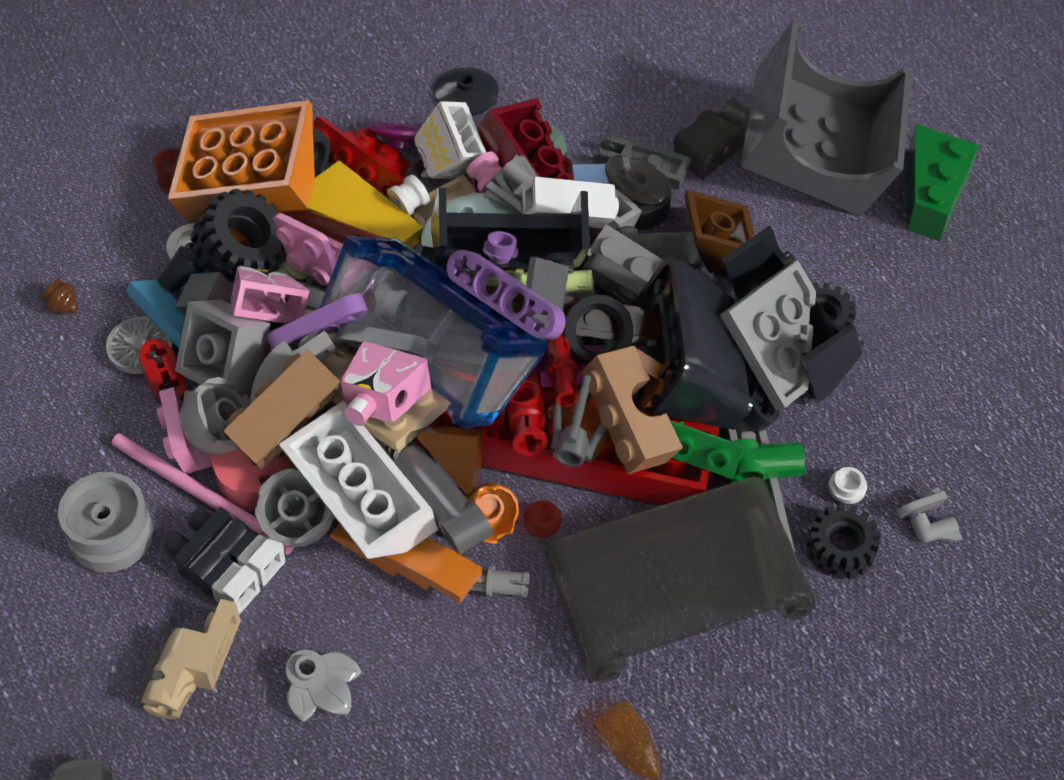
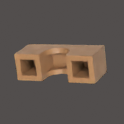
(637, 438)

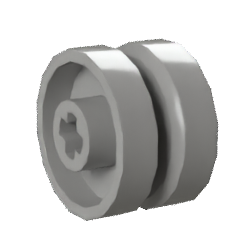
(105, 521)

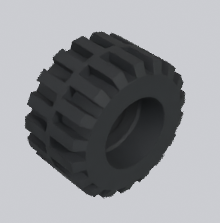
(250, 217)

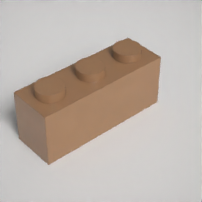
(283, 407)

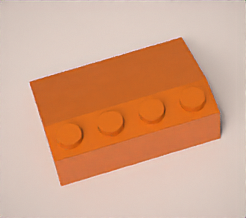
(250, 150)

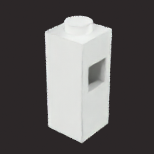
(558, 196)

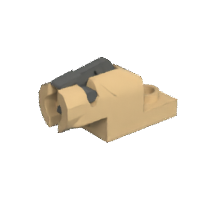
(188, 662)

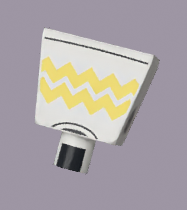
(447, 142)

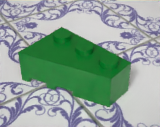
(936, 178)

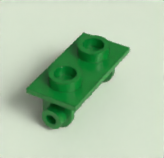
(708, 450)

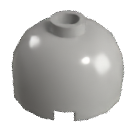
(206, 414)
(292, 510)

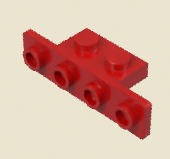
(365, 155)

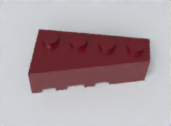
(522, 132)

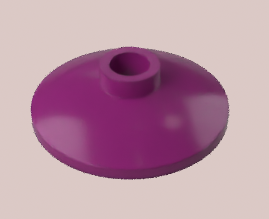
(399, 134)

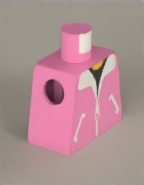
(262, 295)
(383, 383)

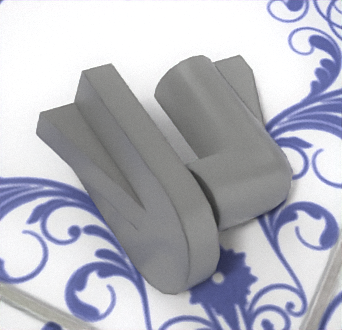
(517, 173)
(942, 530)

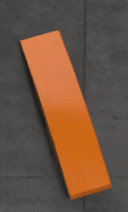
(425, 565)

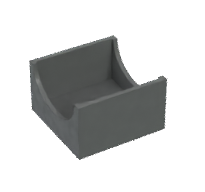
(825, 131)

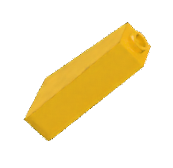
(350, 199)

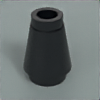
(180, 269)

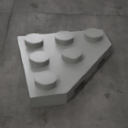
(776, 332)

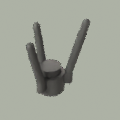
(572, 445)

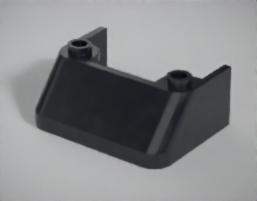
(544, 236)
(833, 346)

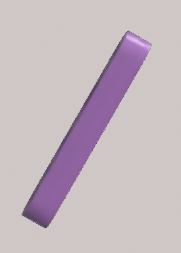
(503, 297)

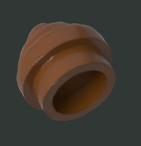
(60, 298)

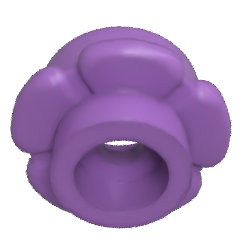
(500, 247)

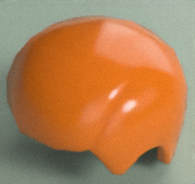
(498, 506)

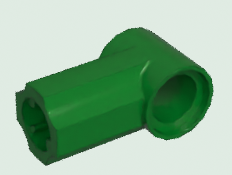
(770, 460)

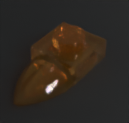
(629, 740)

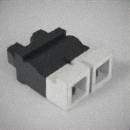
(225, 556)

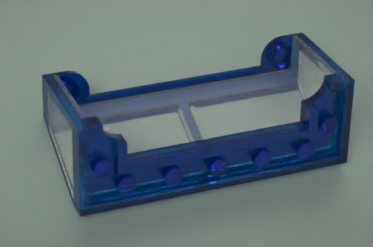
(478, 351)

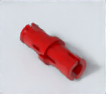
(562, 372)

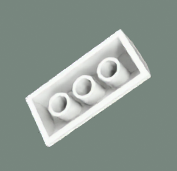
(360, 485)

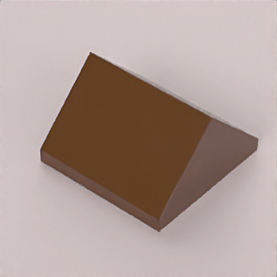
(717, 227)

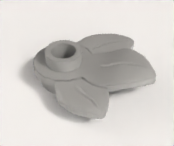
(324, 687)

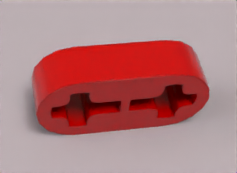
(155, 376)

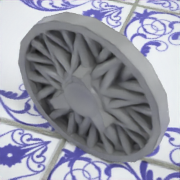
(126, 340)

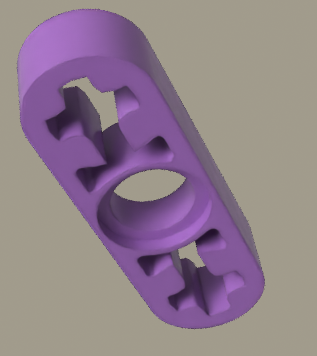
(327, 319)

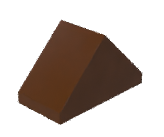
(457, 452)

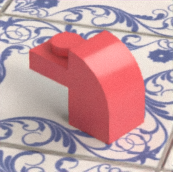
(240, 479)

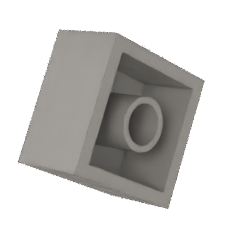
(221, 345)

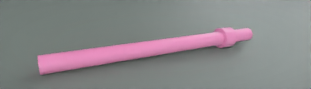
(187, 483)

